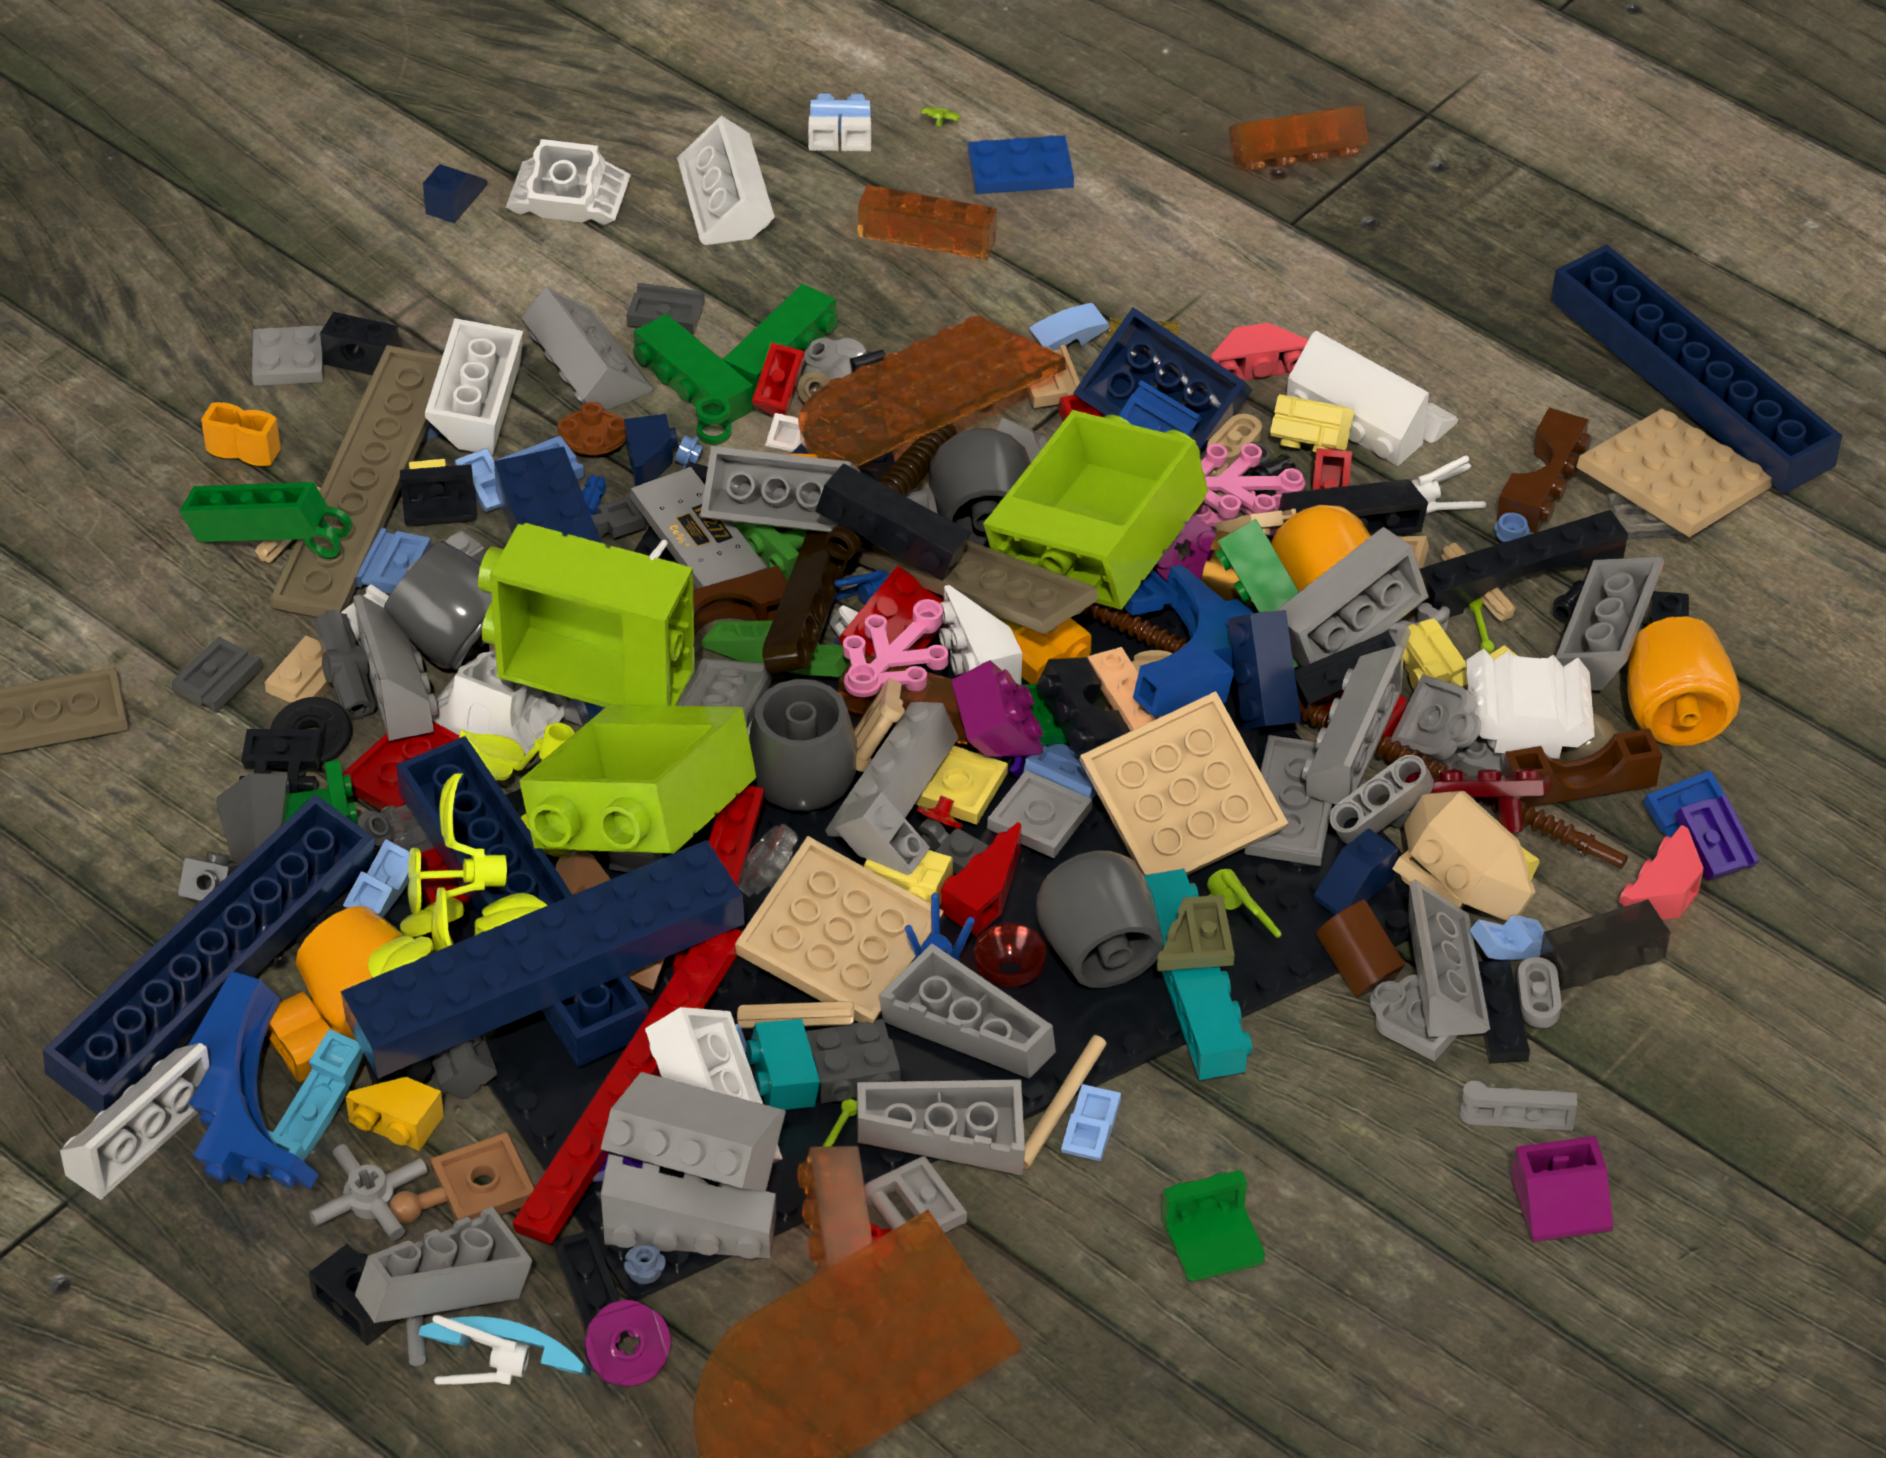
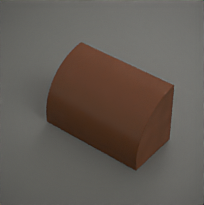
(1360, 948)

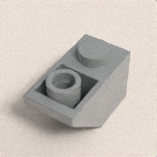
(882, 834)

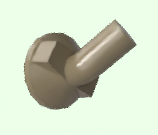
(810, 383)

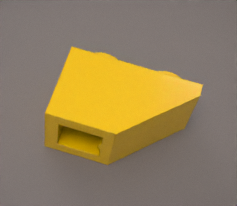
(397, 1110)

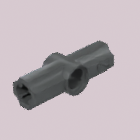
(344, 664)

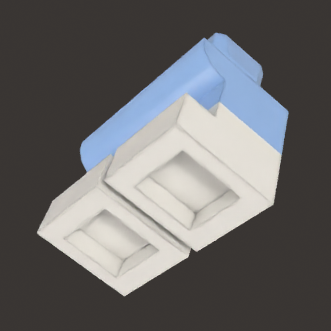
(844, 116)

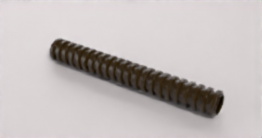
(902, 478)

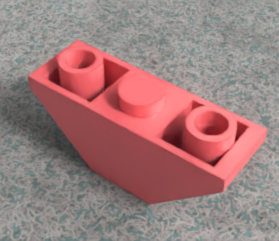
(1259, 351)
(1670, 879)

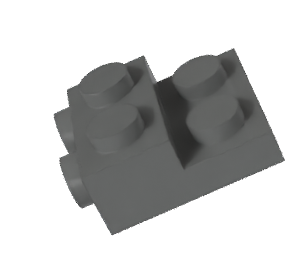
(851, 1056)

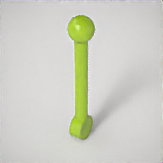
(1476, 607)
(848, 1109)

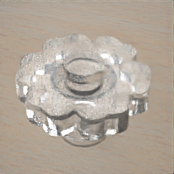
(768, 860)

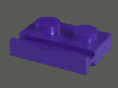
(1718, 837)

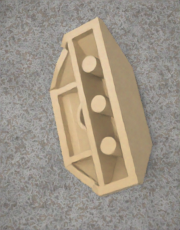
(1469, 853)

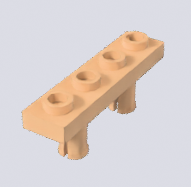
(1118, 686)

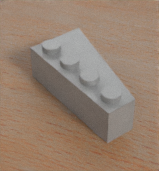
(966, 1013)
(684, 1213)
(445, 1271)

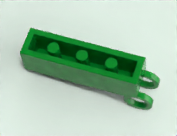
(694, 373)
(264, 513)

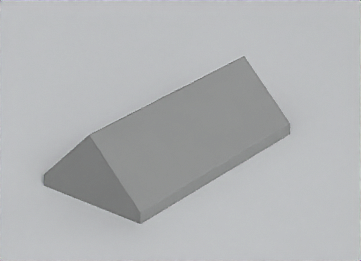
(1446, 965)

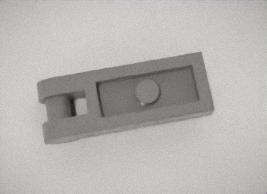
(1517, 1107)

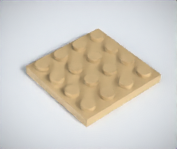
(1675, 472)
(1184, 789)
(835, 929)

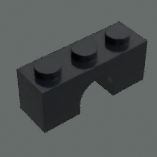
(1069, 691)

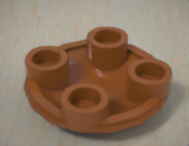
(592, 430)

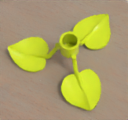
(504, 755)
(479, 870)
(407, 950)

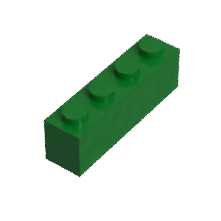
(794, 324)
(1257, 568)

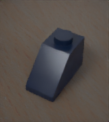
(450, 192)
(649, 446)
(1357, 872)

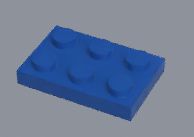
(1020, 164)

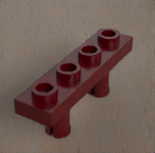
(1490, 783)

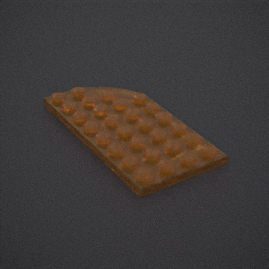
(921, 390)
(851, 1352)

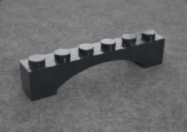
(1576, 543)

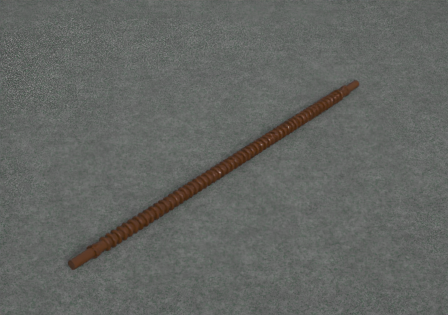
(1583, 842)

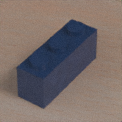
(1264, 669)

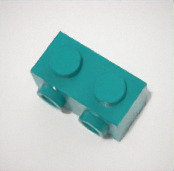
(783, 1064)

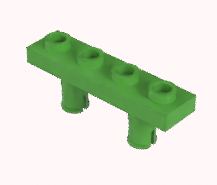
(772, 546)

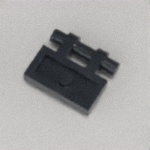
(284, 750)

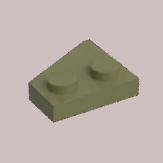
(1198, 936)

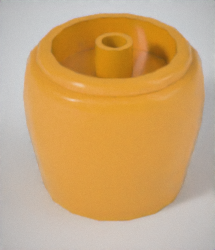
(1317, 541)
(1681, 682)
(338, 958)

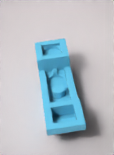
(320, 1095)
(554, 1355)

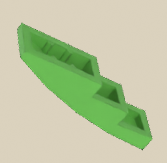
(745, 643)

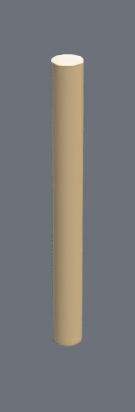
(1062, 1099)

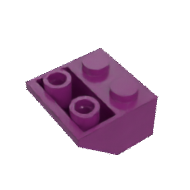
(997, 712)
(1562, 1188)

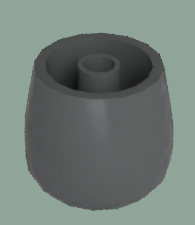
(974, 475)
(441, 606)
(803, 745)
(1100, 918)

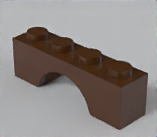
(1558, 444)
(743, 598)
(1623, 764)

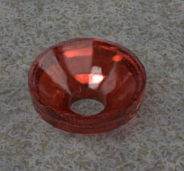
(1010, 944)

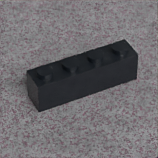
(1386, 504)
(892, 521)

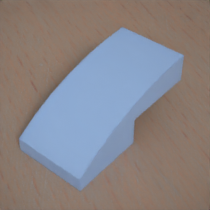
(1062, 328)
(483, 478)
(383, 881)
(1514, 940)
(1091, 1123)

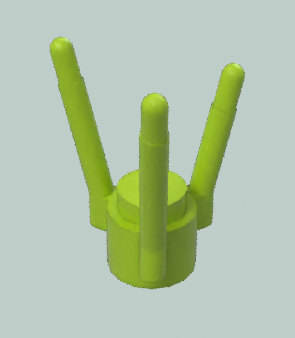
(1234, 894)

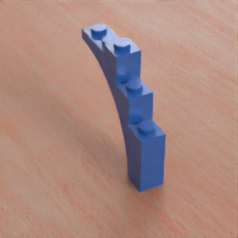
(1204, 661)
(228, 1092)

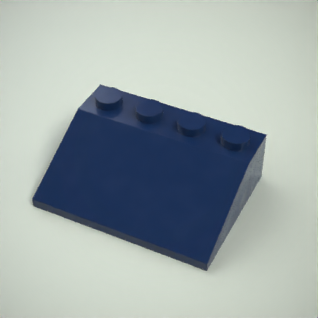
(1167, 363)

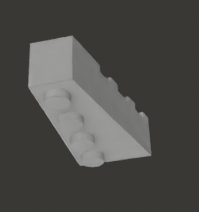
(946, 1120)

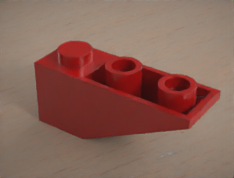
(984, 883)

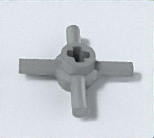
(368, 1192)

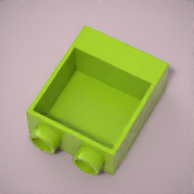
(1101, 503)
(588, 619)
(639, 778)

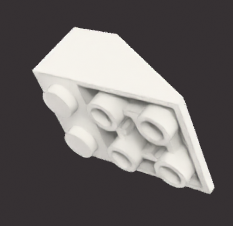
(977, 636)

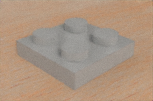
(287, 355)
(1044, 809)

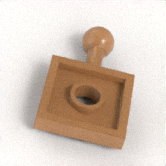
(456, 1174)

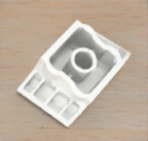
(568, 184)
(1531, 702)
(491, 705)

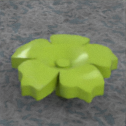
(940, 113)

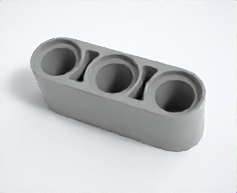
(1387, 782)

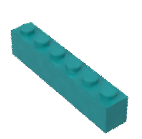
(1200, 994)

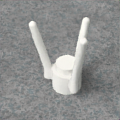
(1430, 489)
(506, 1355)

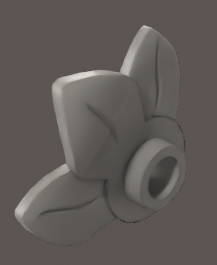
(835, 356)

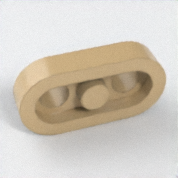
(1235, 433)

